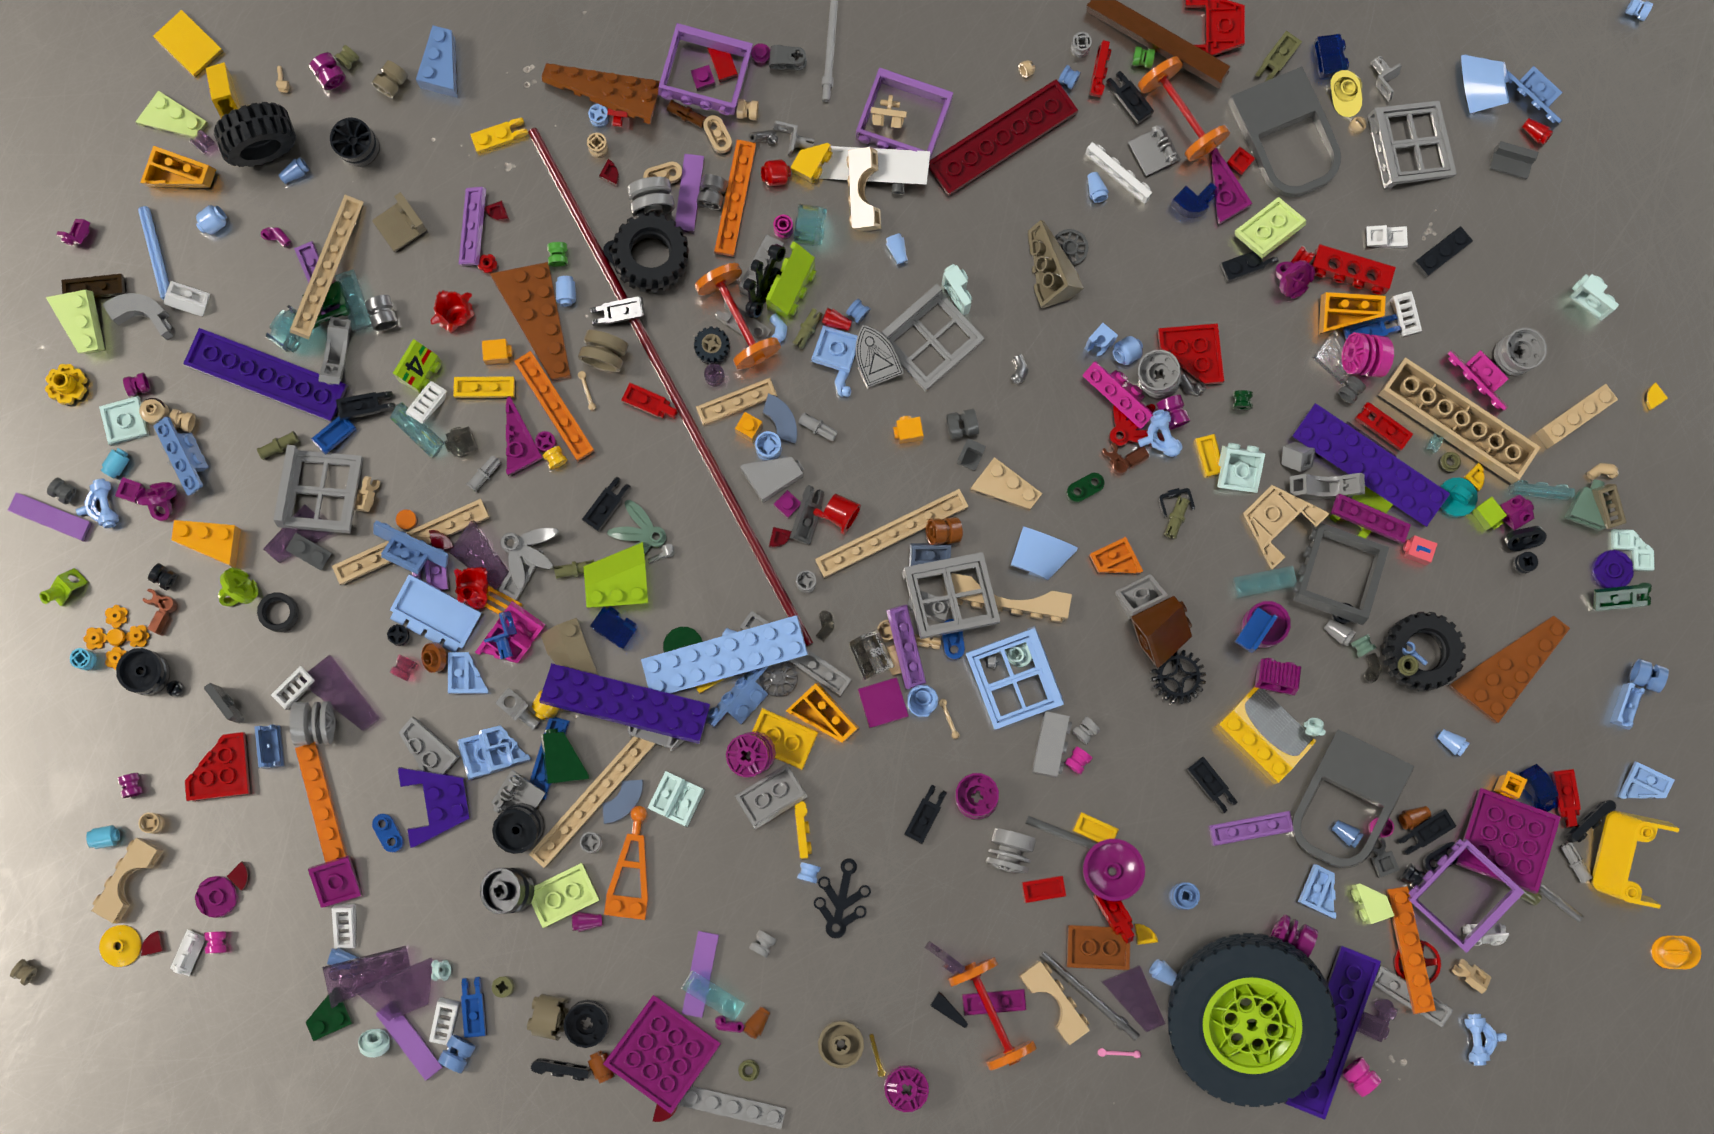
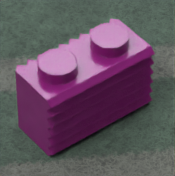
(1278, 676)

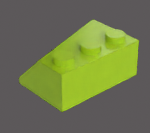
(792, 282)
(617, 579)

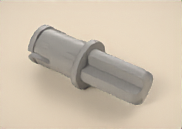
(817, 426)
(484, 473)
(1576, 862)

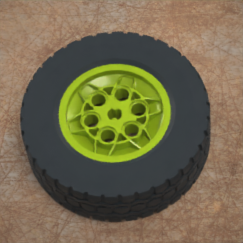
(1265, 973)

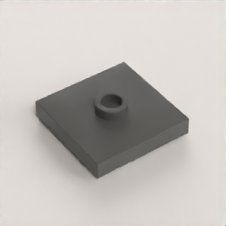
(224, 703)

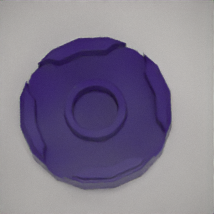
(1612, 569)

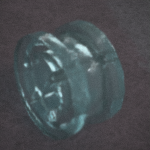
(1434, 443)

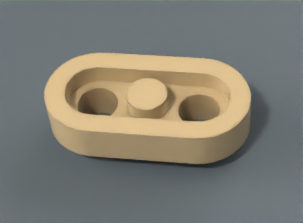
(718, 135)
(663, 171)

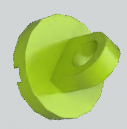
(237, 586)

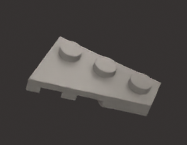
(426, 748)

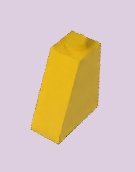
(222, 89)

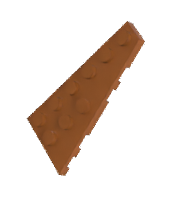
(534, 305)

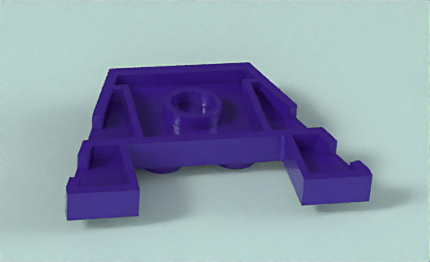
(444, 802)

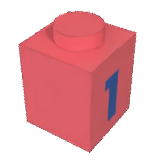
(1419, 550)

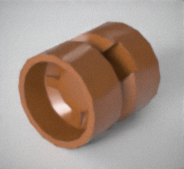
(944, 531)

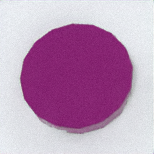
(216, 896)

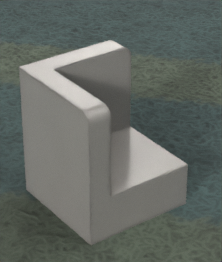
(1298, 456)

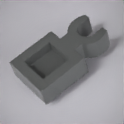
(1384, 861)

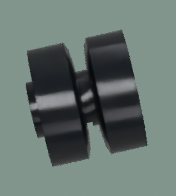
(354, 141)

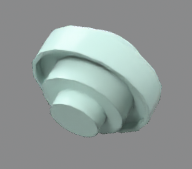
(1019, 655)
(374, 1043)

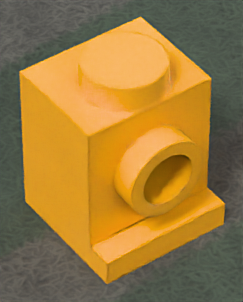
(1510, 785)

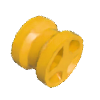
(555, 457)

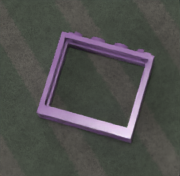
(712, 41)
(911, 86)
(1490, 919)

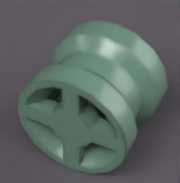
(1363, 645)

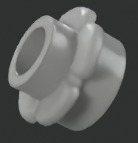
(992, 660)

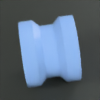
(597, 111)
(808, 872)

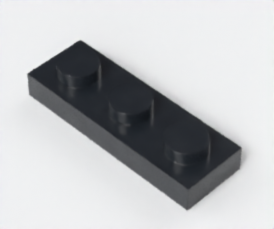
(1443, 251)

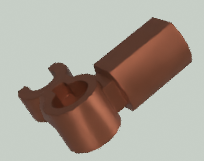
(1121, 465)
(166, 605)

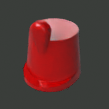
(840, 512)

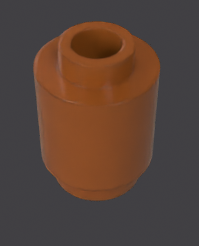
(596, 1065)

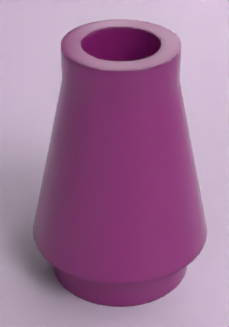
(585, 921)

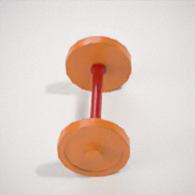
(1160, 76)
(718, 280)
(1010, 1054)

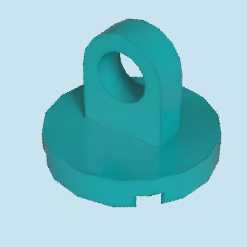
(1462, 497)

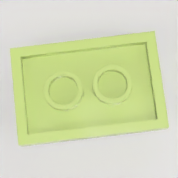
(1270, 227)
(563, 895)

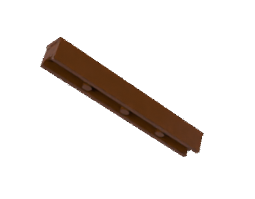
(1158, 38)

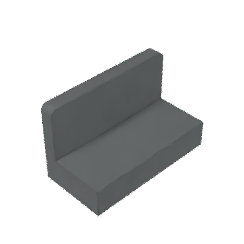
(1513, 160)

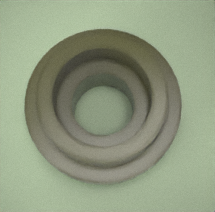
(1454, 457)
(1413, 662)
(748, 1077)

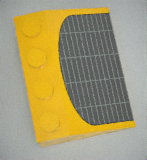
(1266, 734)

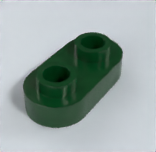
(1086, 487)

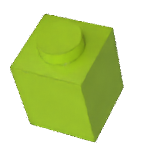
(1489, 514)

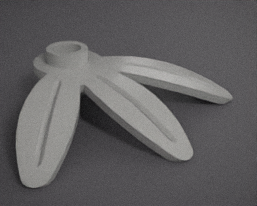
(522, 549)

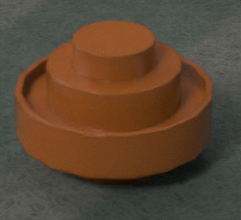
(433, 657)

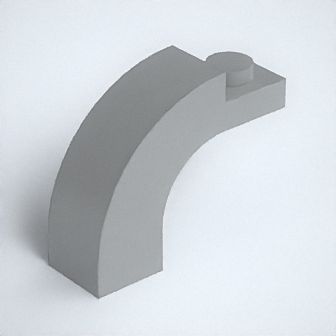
(132, 304)
(335, 351)
(1326, 488)

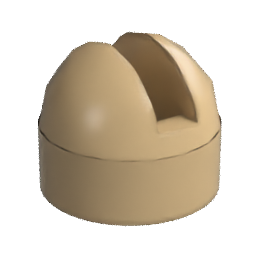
(1026, 68)
(1356, 127)

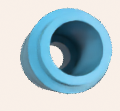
(115, 463)
(103, 837)

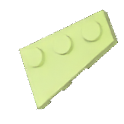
(168, 115)

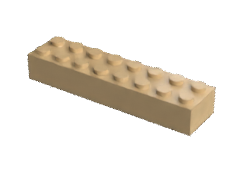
(1459, 421)

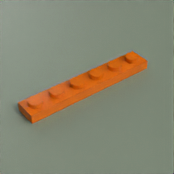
(735, 198)
(554, 406)
(320, 802)
(1410, 951)

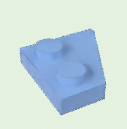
(463, 675)
(1645, 783)
(1319, 891)

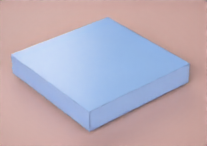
(835, 349)

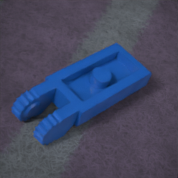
(1373, 327)
(473, 1010)

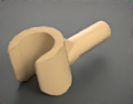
(283, 86)

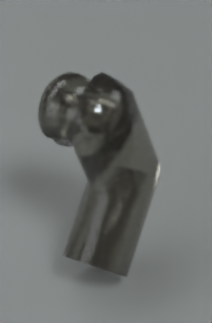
(1374, 669)

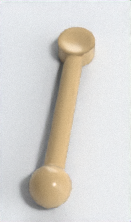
(582, 375)
(955, 735)

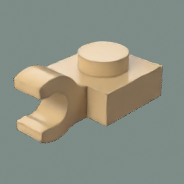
(365, 496)
(1474, 975)

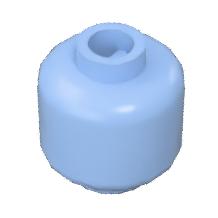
(211, 219)
(1128, 350)

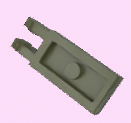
(1280, 55)

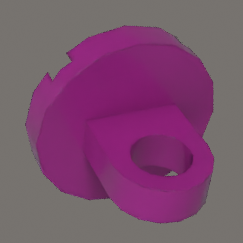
(1295, 278)
(157, 495)

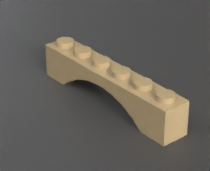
(1051, 605)

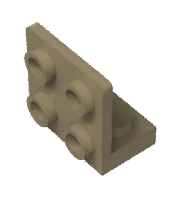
(399, 224)

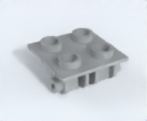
(1154, 150)
(517, 790)

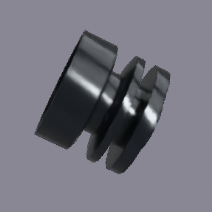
(574, 1026)

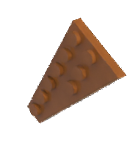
(611, 90)
(1503, 677)

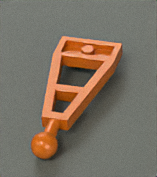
(624, 905)

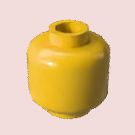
(543, 711)

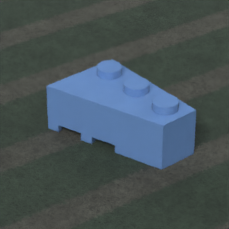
(438, 63)

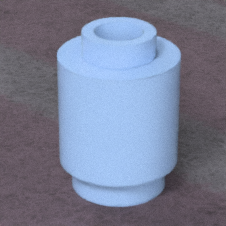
(565, 291)

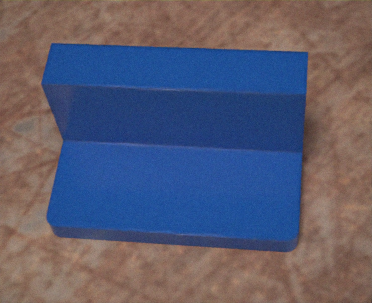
(1255, 630)

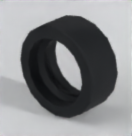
(268, 599)

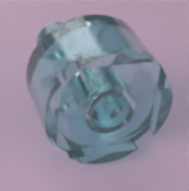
(808, 225)
(281, 331)

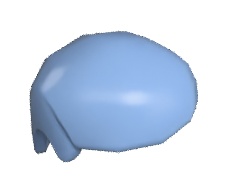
(922, 700)

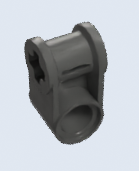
(784, 58)

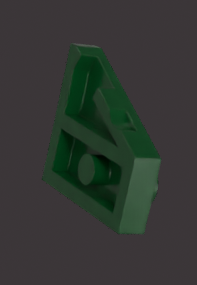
(327, 1019)

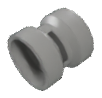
(1081, 49)
(806, 581)
(1086, 730)
(588, 840)
(763, 943)

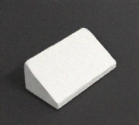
(186, 298)

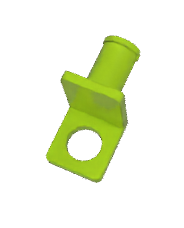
(62, 587)

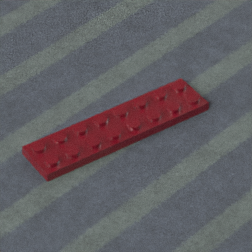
(1002, 137)

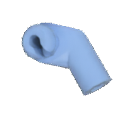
(780, 327)
(841, 387)

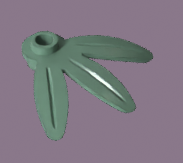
(635, 534)

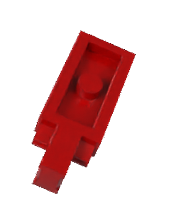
(1100, 70)
(648, 402)
(1568, 797)
(1117, 917)

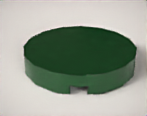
(680, 638)

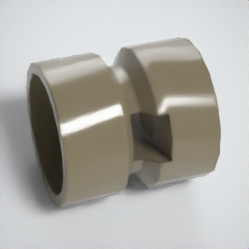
(391, 77)

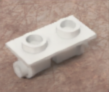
(1495, 935)
(188, 953)

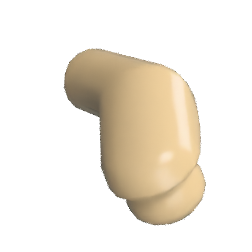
(1603, 468)

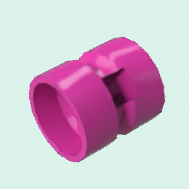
(1363, 1079)

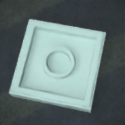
(123, 420)

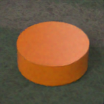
(406, 519)

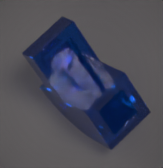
(1193, 205)
(1540, 788)

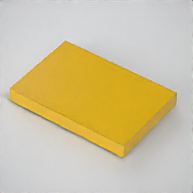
(188, 43)
(790, 739)

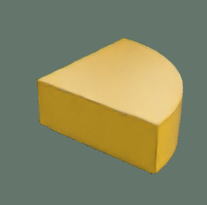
(1655, 396)
(1476, 476)
(1144, 934)

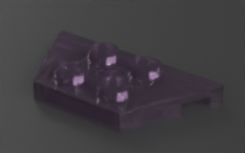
(400, 991)

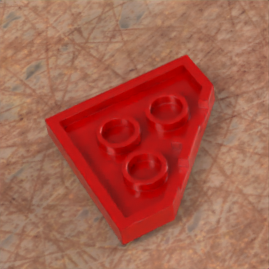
(1196, 350)
(221, 771)

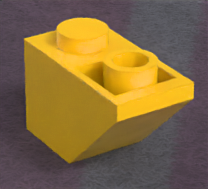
(810, 161)

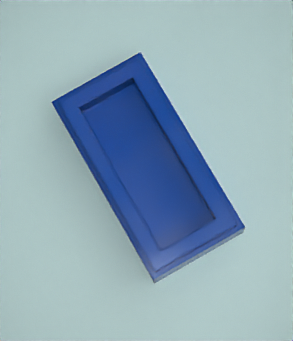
(333, 434)

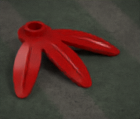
(1128, 428)

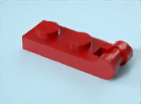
(1384, 426)

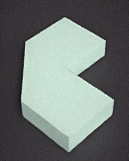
(1630, 541)

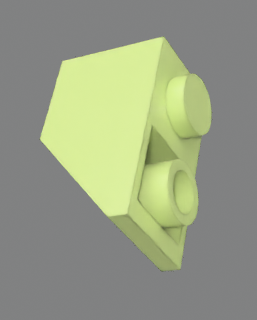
(1373, 904)

